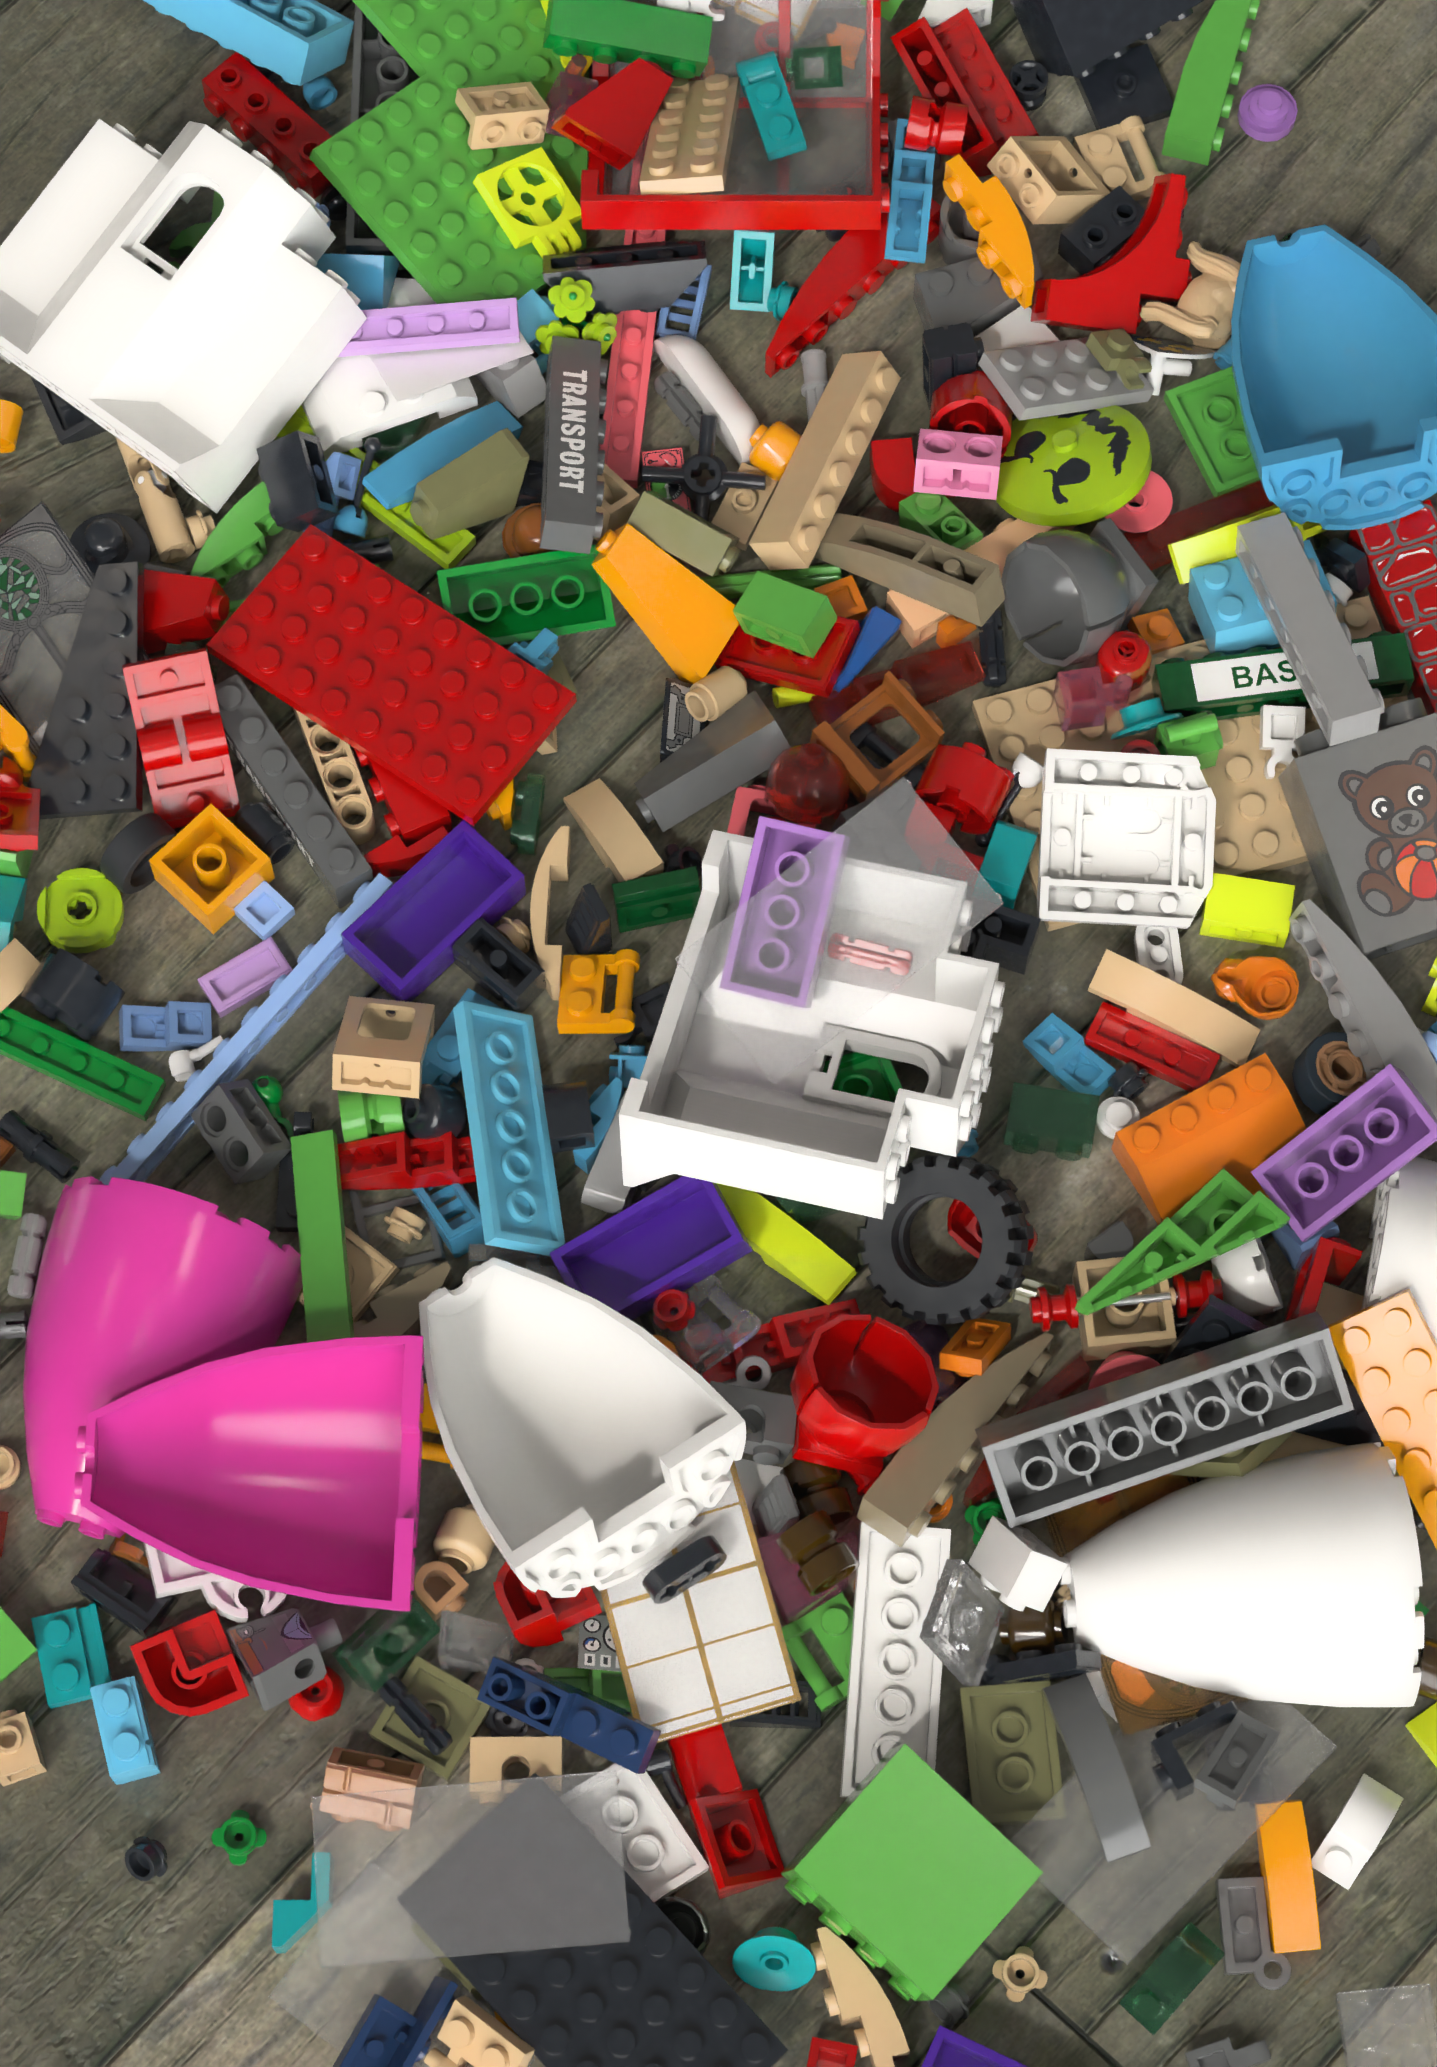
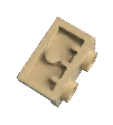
(503, 115)

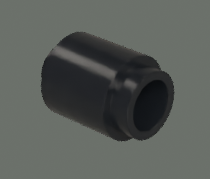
(264, 830)

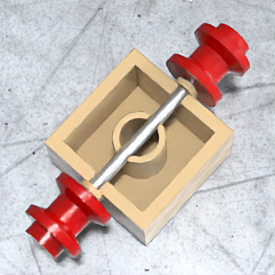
(1134, 1324)

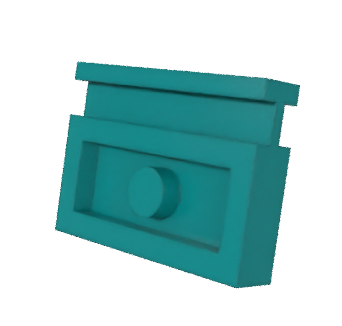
(71, 1654)

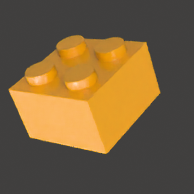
(211, 868)

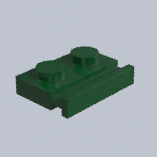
(656, 899)

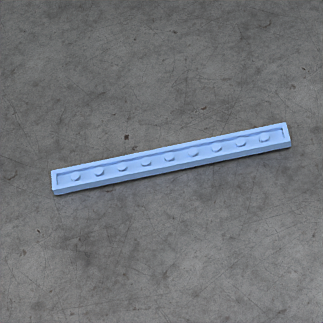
(256, 1031)

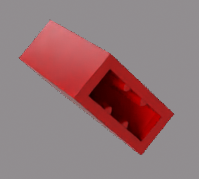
(617, 113)
(181, 609)

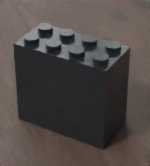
(1079, 34)

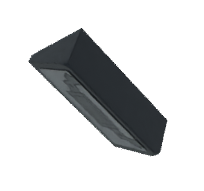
(677, 722)

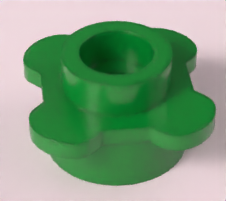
(978, 1515)
(225, 1837)

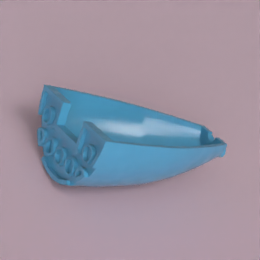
(1335, 381)

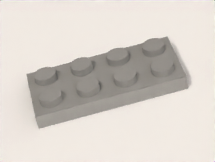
(1056, 379)

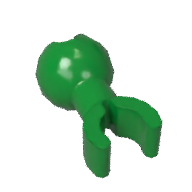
(271, 1096)

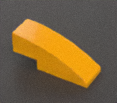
(1288, 1880)

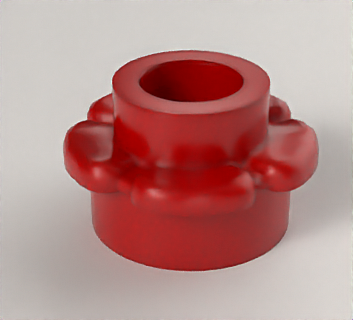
(671, 1300)

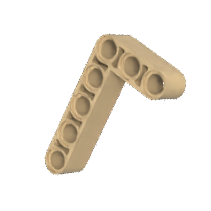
(333, 766)

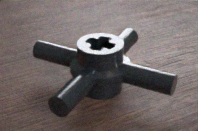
(693, 467)

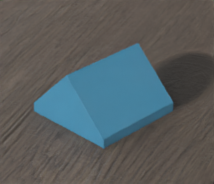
(367, 276)

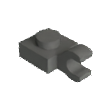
(1223, 2055)

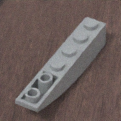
(1364, 1003)

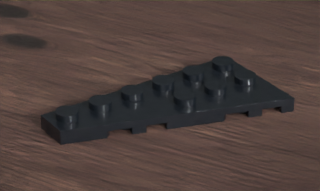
(91, 743)

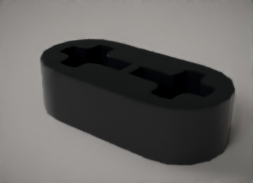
(684, 1569)

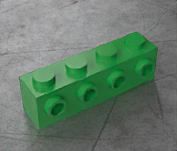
(627, 31)

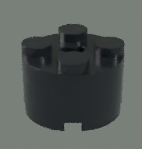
(72, 993)

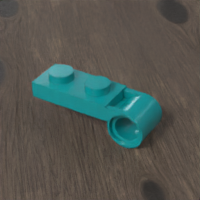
(771, 105)

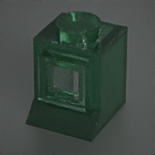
(815, 68)

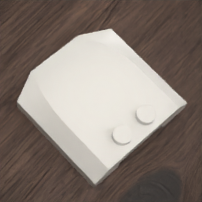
(357, 403)
(1124, 839)

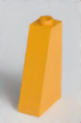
(667, 601)

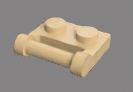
(1105, 157)

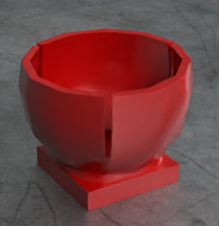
(860, 1400)

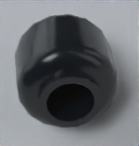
(435, 1112)

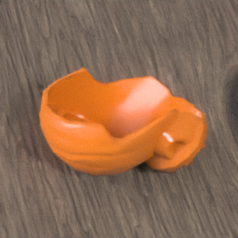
(1258, 984)

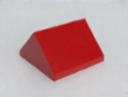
(736, 1841)

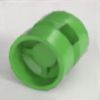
(369, 1115)

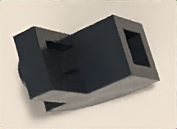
(568, 1116)

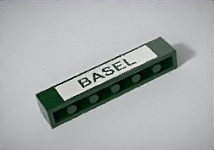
(1258, 677)

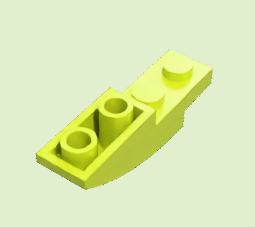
(1220, 542)

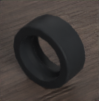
(129, 853)

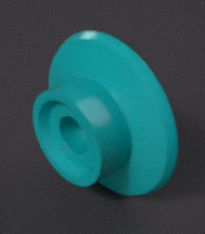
(1143, 717)
(774, 1960)

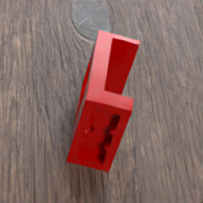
(1327, 1261)

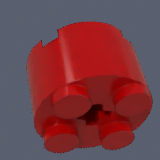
(971, 406)
(965, 784)

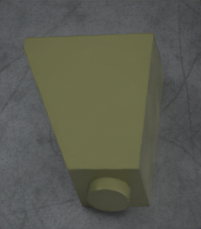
(471, 487)

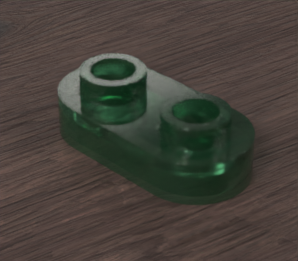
(527, 829)

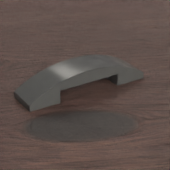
(1098, 1768)

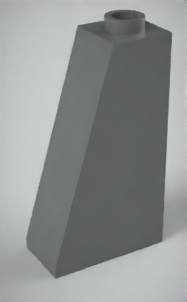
(712, 763)

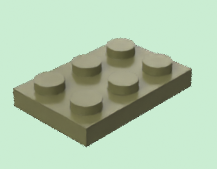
(1010, 1750)

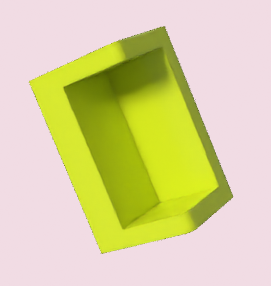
(1247, 910)

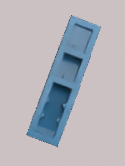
(909, 200)
(397, 478)

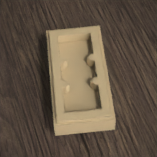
(744, 508)

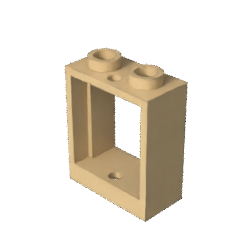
(1052, 191)

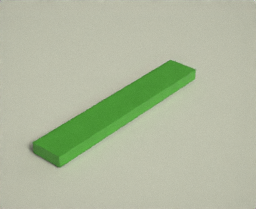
(322, 1236)

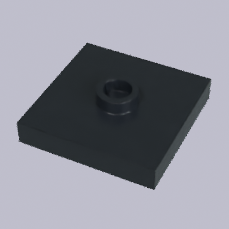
(1126, 89)

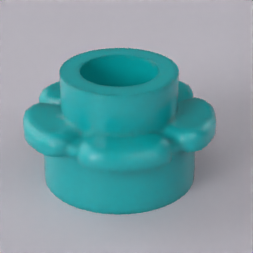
(780, 299)

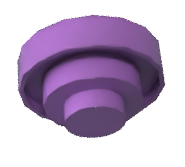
(1267, 112)

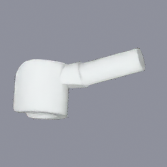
(182, 1061)

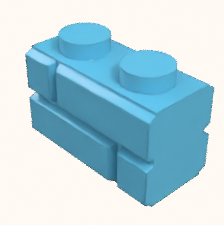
(125, 1730)

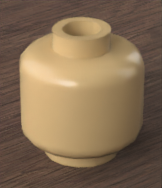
(463, 1540)

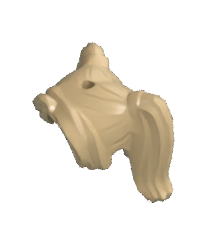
(1206, 303)

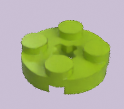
(64, 894)

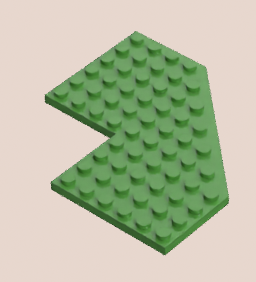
(411, 159)

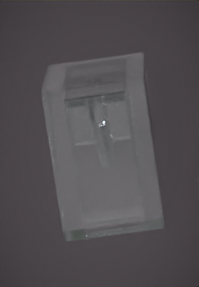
(472, 1642)

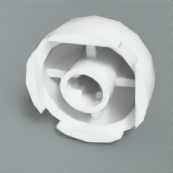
(1248, 1279)

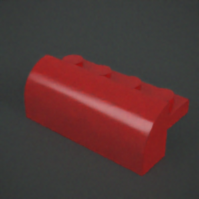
(960, 68)

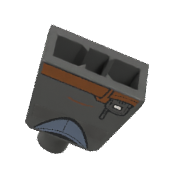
(282, 1654)

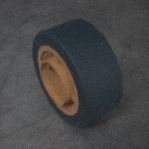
(1315, 1071)

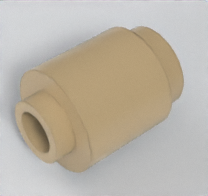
(715, 694)

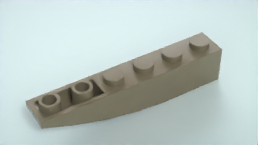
(914, 566)
(927, 1465)

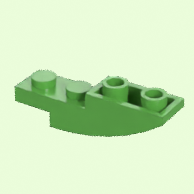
(238, 538)

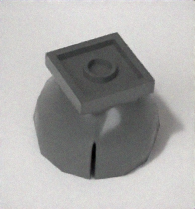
(1077, 582)

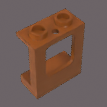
(865, 779)

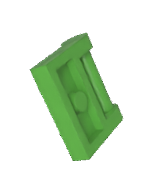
(833, 1630)

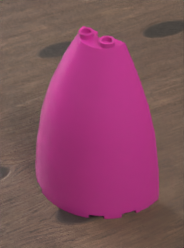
(131, 1295)
(273, 1468)

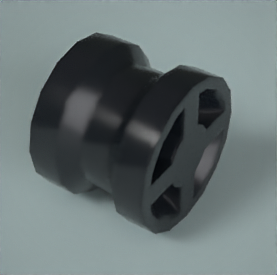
(1029, 74)

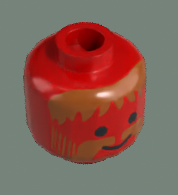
(1127, 655)

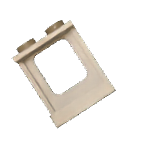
(386, 1064)

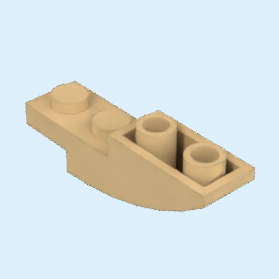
(859, 1997)

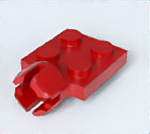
(18, 810)

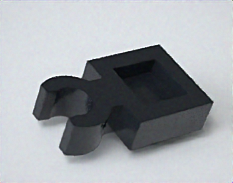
(648, 1011)

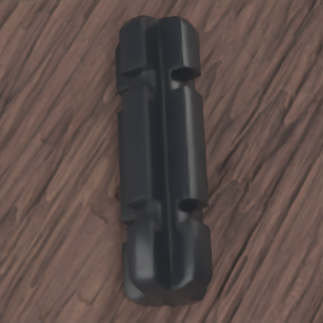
(993, 651)
(415, 1716)

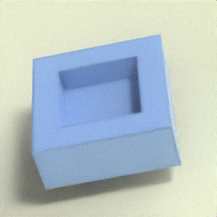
(264, 911)

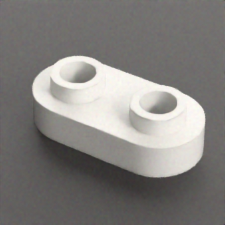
(1161, 958)

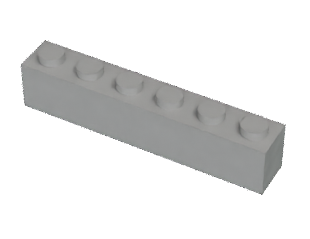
(1309, 629)

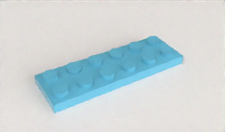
(508, 1129)

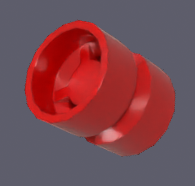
(936, 126)

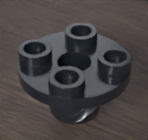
(111, 540)

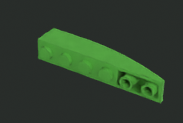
(1205, 82)

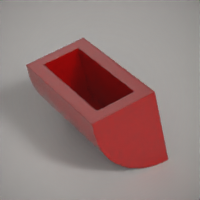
(704, 1763)

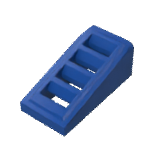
(875, 631)

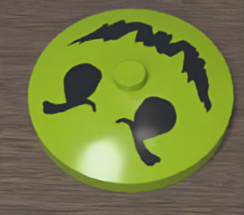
(1073, 466)

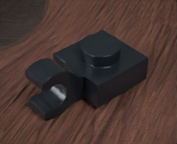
(1343, 561)

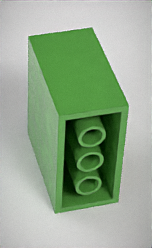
(910, 1875)

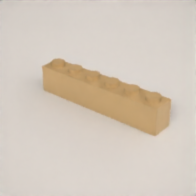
(824, 461)

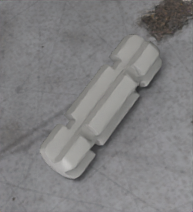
(27, 1256)

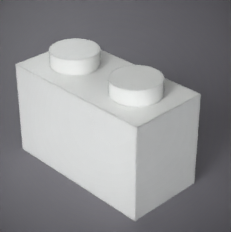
(1017, 1565)

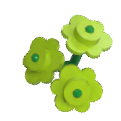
(571, 304)

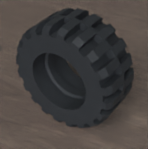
(1003, 1241)

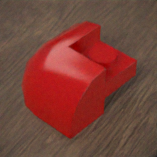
(536, 1616)
(190, 1666)

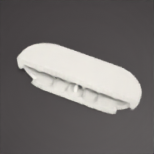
(711, 391)

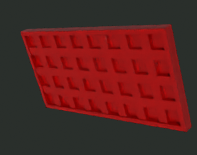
(392, 674)

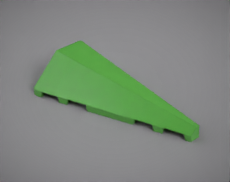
(1207, 1226)

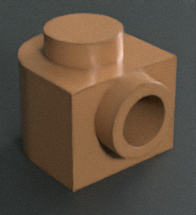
(439, 1589)

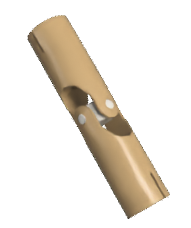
(159, 507)

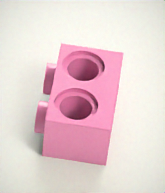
(958, 464)

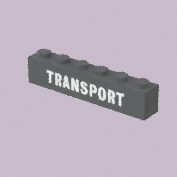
(571, 445)
(290, 793)

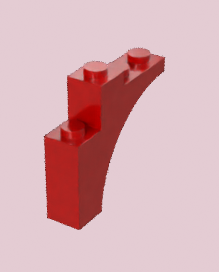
(1141, 269)

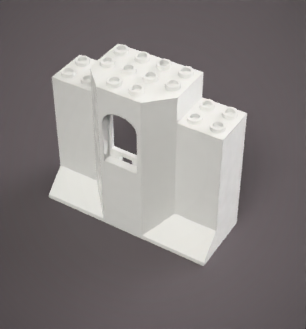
(185, 360)
(718, 1118)

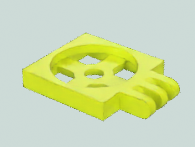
(545, 235)

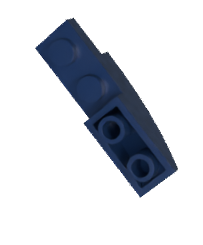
(569, 1713)

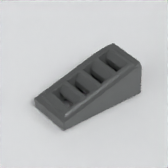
(775, 1507)

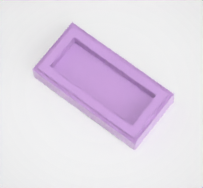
(244, 977)

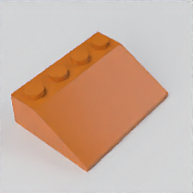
(1219, 1126)

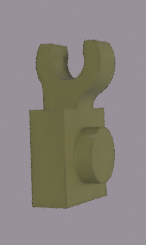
(1118, 352)

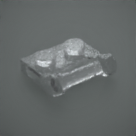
(703, 1340)

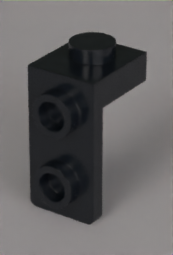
(1170, 1768)

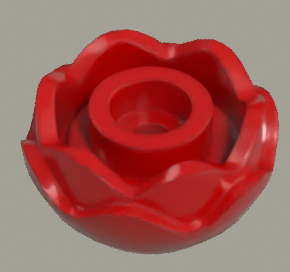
(325, 1703)

